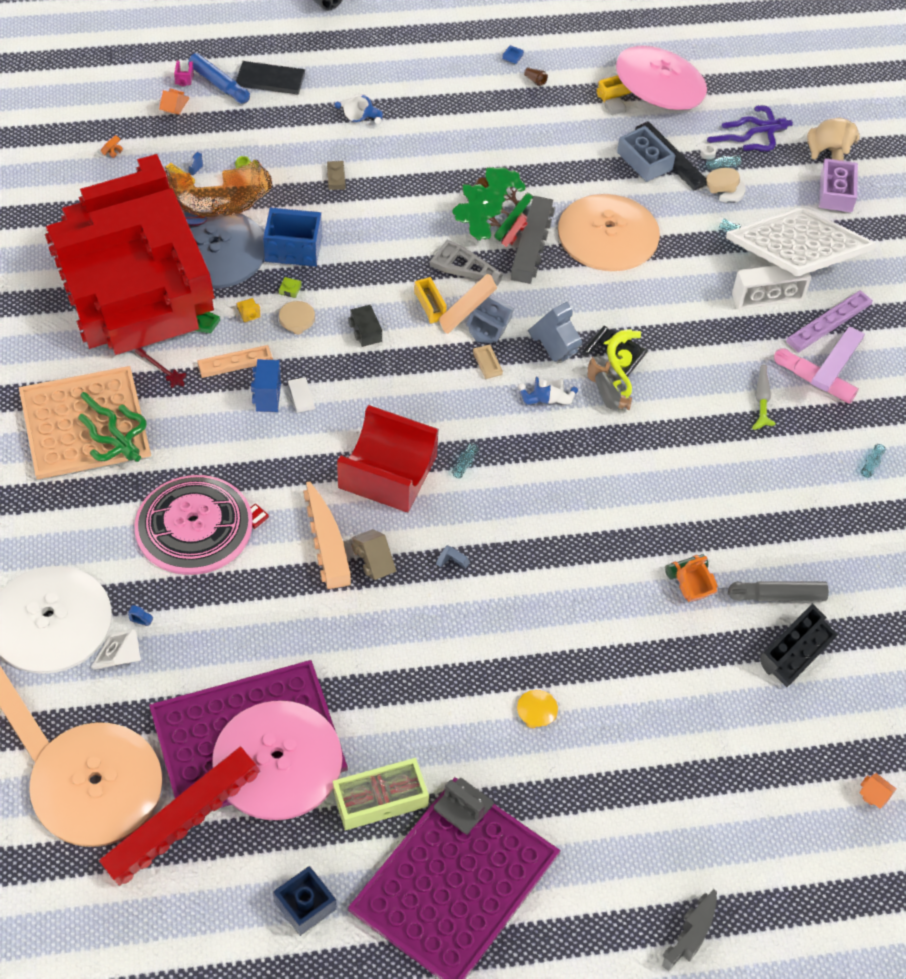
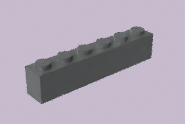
(532, 240)

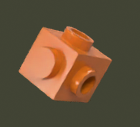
(876, 790)

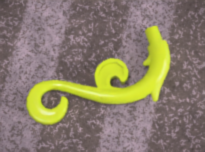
(626, 356)

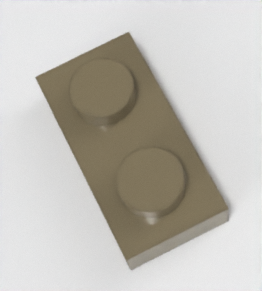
(336, 175)

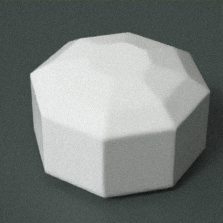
(708, 151)

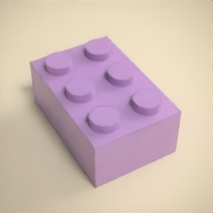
(838, 185)

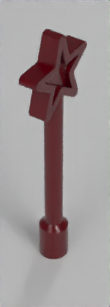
(174, 378)

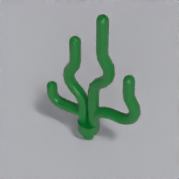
(122, 443)

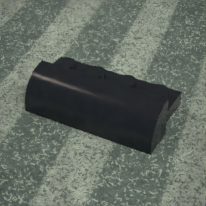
(798, 646)

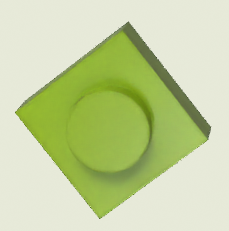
(290, 287)

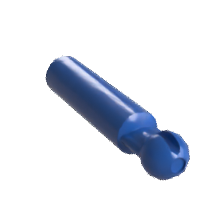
(219, 78)

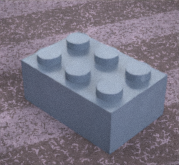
(645, 153)

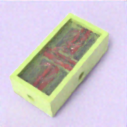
(380, 793)

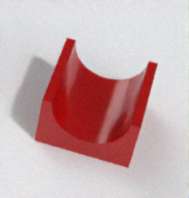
(389, 459)

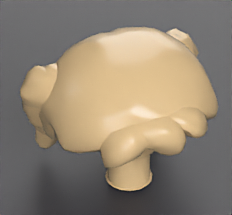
(834, 134)

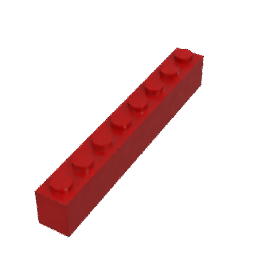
(180, 816)

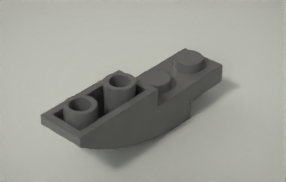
(695, 931)

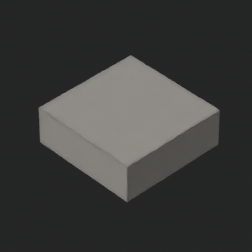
(615, 106)

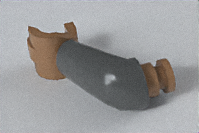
(608, 392)

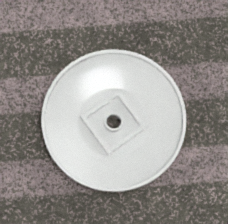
(59, 641)

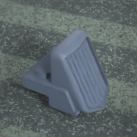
(489, 320)

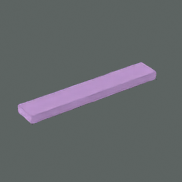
(829, 321)
(837, 359)

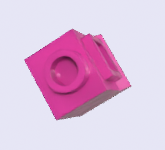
(183, 77)

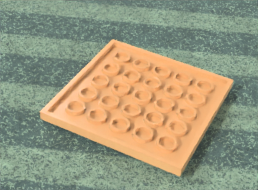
(59, 438)

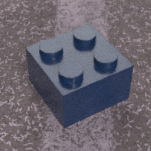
(304, 900)

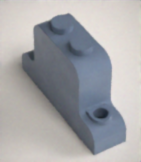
(557, 333)

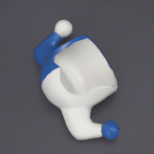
(359, 108)
(547, 392)

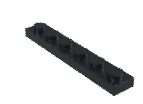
(681, 164)

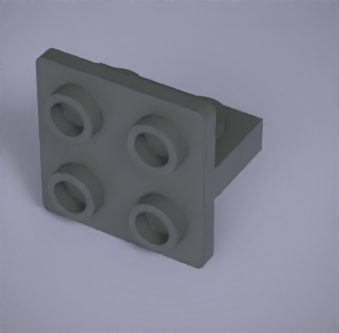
(463, 805)

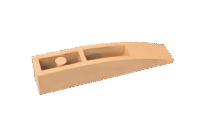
(327, 540)

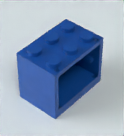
(293, 236)

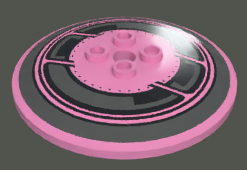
(199, 545)

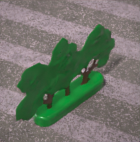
(487, 203)

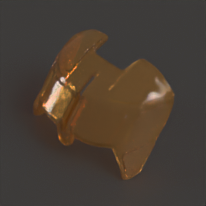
(237, 194)

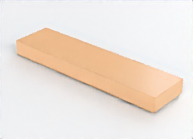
(467, 303)
(233, 361)

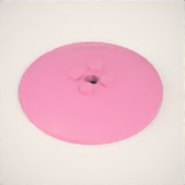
(661, 77)
(297, 779)

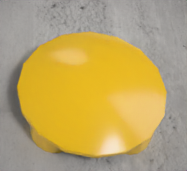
(537, 708)

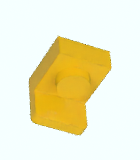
(248, 310)

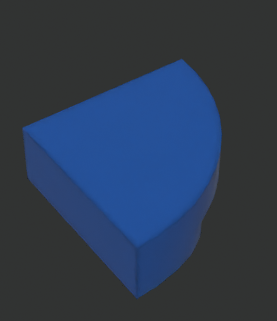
(197, 163)

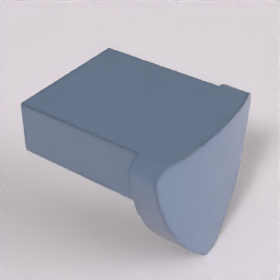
(451, 553)

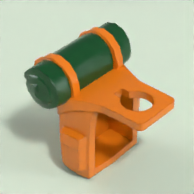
(694, 577)

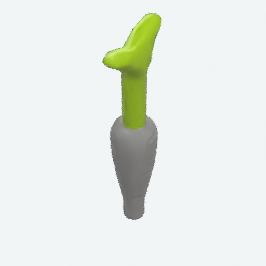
(763, 396)

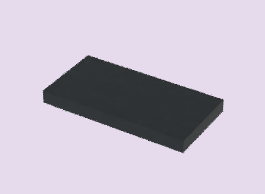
(270, 77)

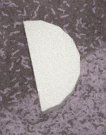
(735, 196)

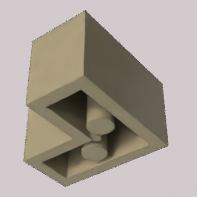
(375, 551)

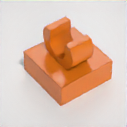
(112, 145)

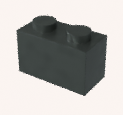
(365, 325)

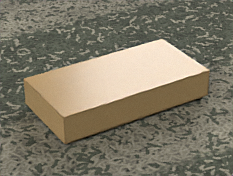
(487, 361)

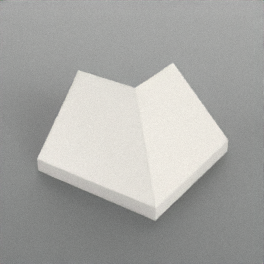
(118, 650)

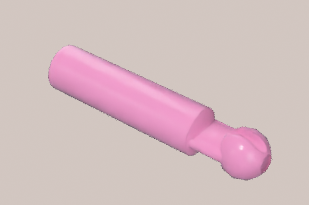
(807, 371)

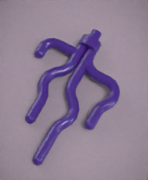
(769, 126)

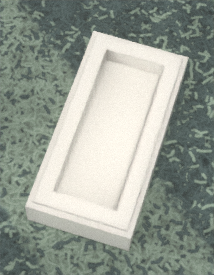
(301, 395)

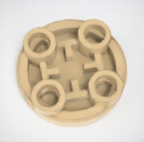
(723, 180)
(297, 316)

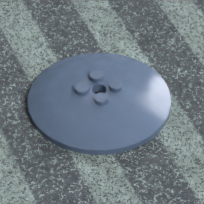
(238, 248)

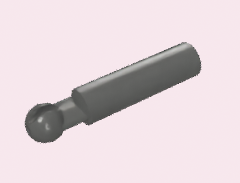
(779, 591)

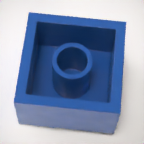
(266, 385)

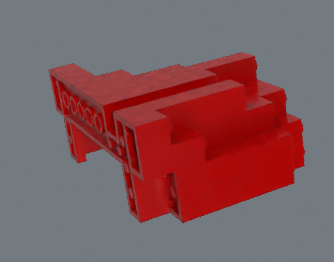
(131, 261)

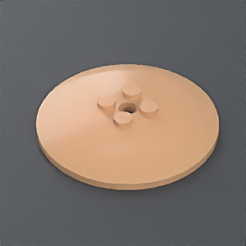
(605, 248)
(101, 811)

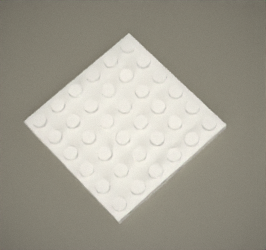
(800, 241)

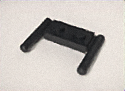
(604, 335)

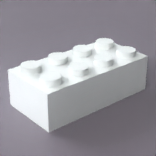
(768, 287)

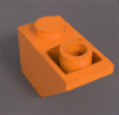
(173, 101)

